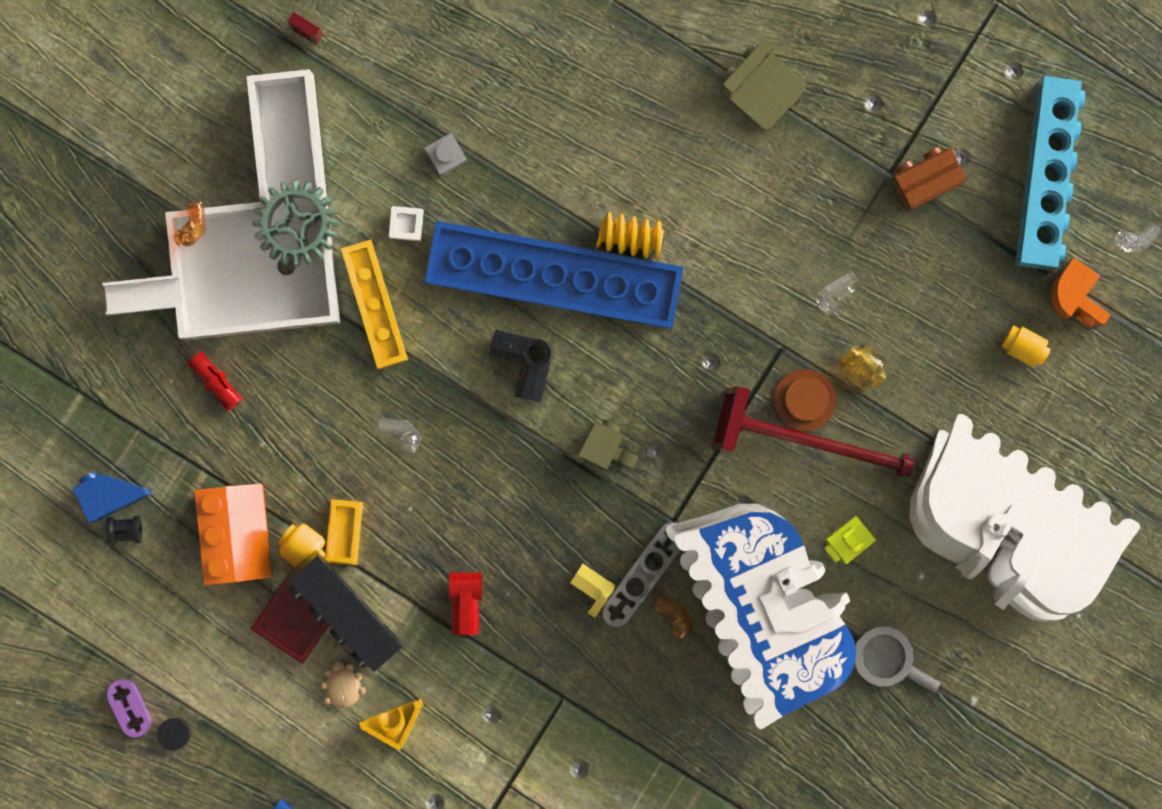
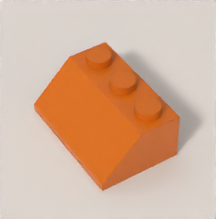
(233, 534)

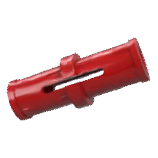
(214, 381)

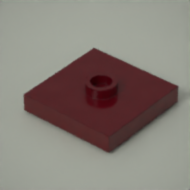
(289, 624)

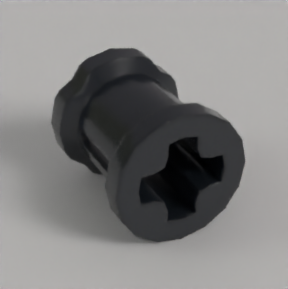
(124, 530)

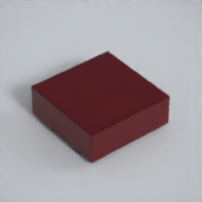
(305, 28)

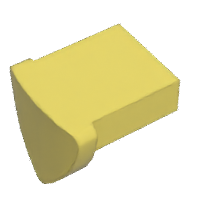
(593, 586)

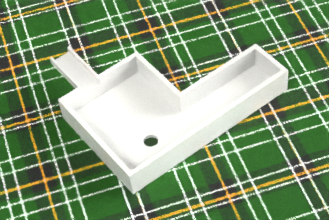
(225, 278)

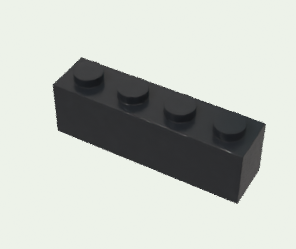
(344, 611)

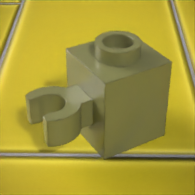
(603, 446)

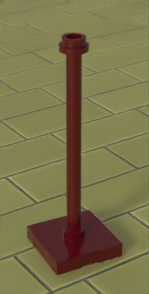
(734, 420)

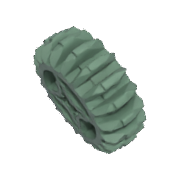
(282, 227)

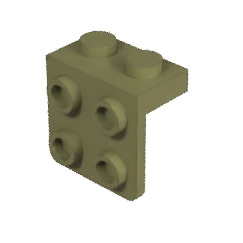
(762, 85)

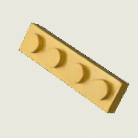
(374, 304)

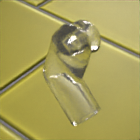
(1138, 241)
(404, 430)

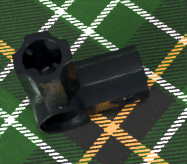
(518, 349)

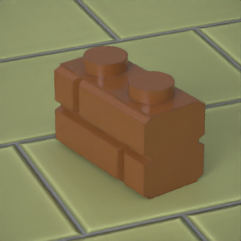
(928, 179)

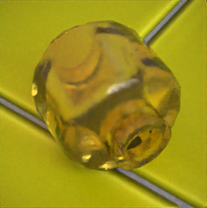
(864, 367)

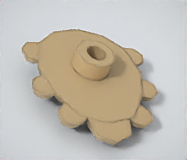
(342, 685)

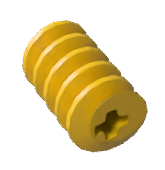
(630, 235)

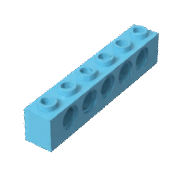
(1069, 96)

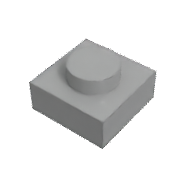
(446, 154)

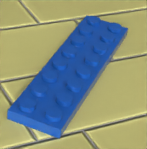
(554, 275)

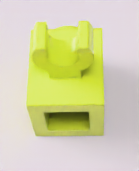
(848, 540)

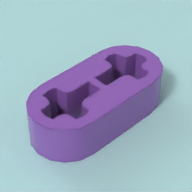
(122, 711)

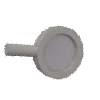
(887, 658)

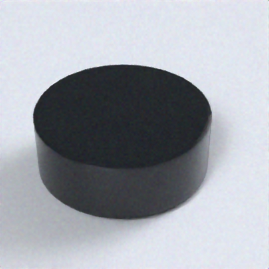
(174, 734)

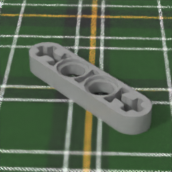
(640, 571)

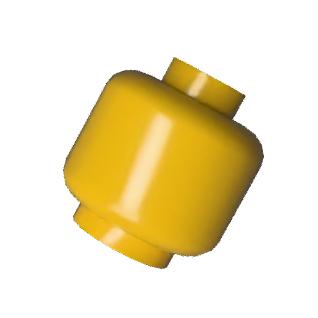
(299, 543)

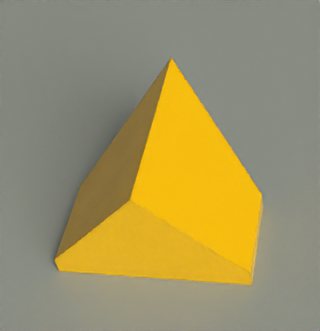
(393, 725)

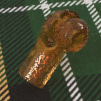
(194, 228)
(678, 615)

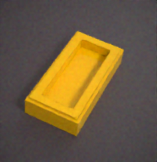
(344, 532)

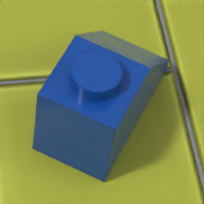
(106, 495)

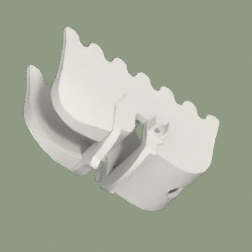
(1049, 544)

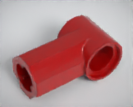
(465, 594)

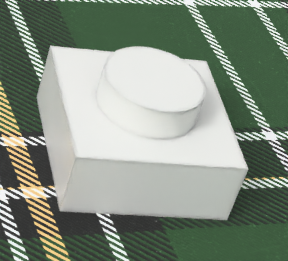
(406, 223)

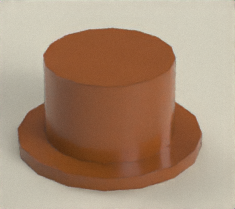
(804, 400)

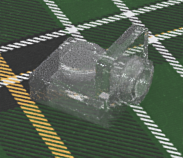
(840, 288)

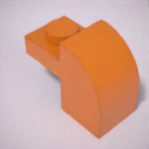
(1070, 293)

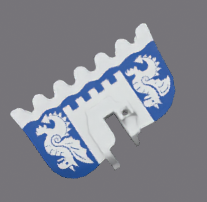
(775, 634)

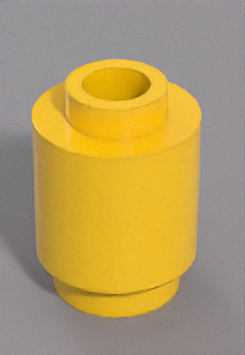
(1026, 346)

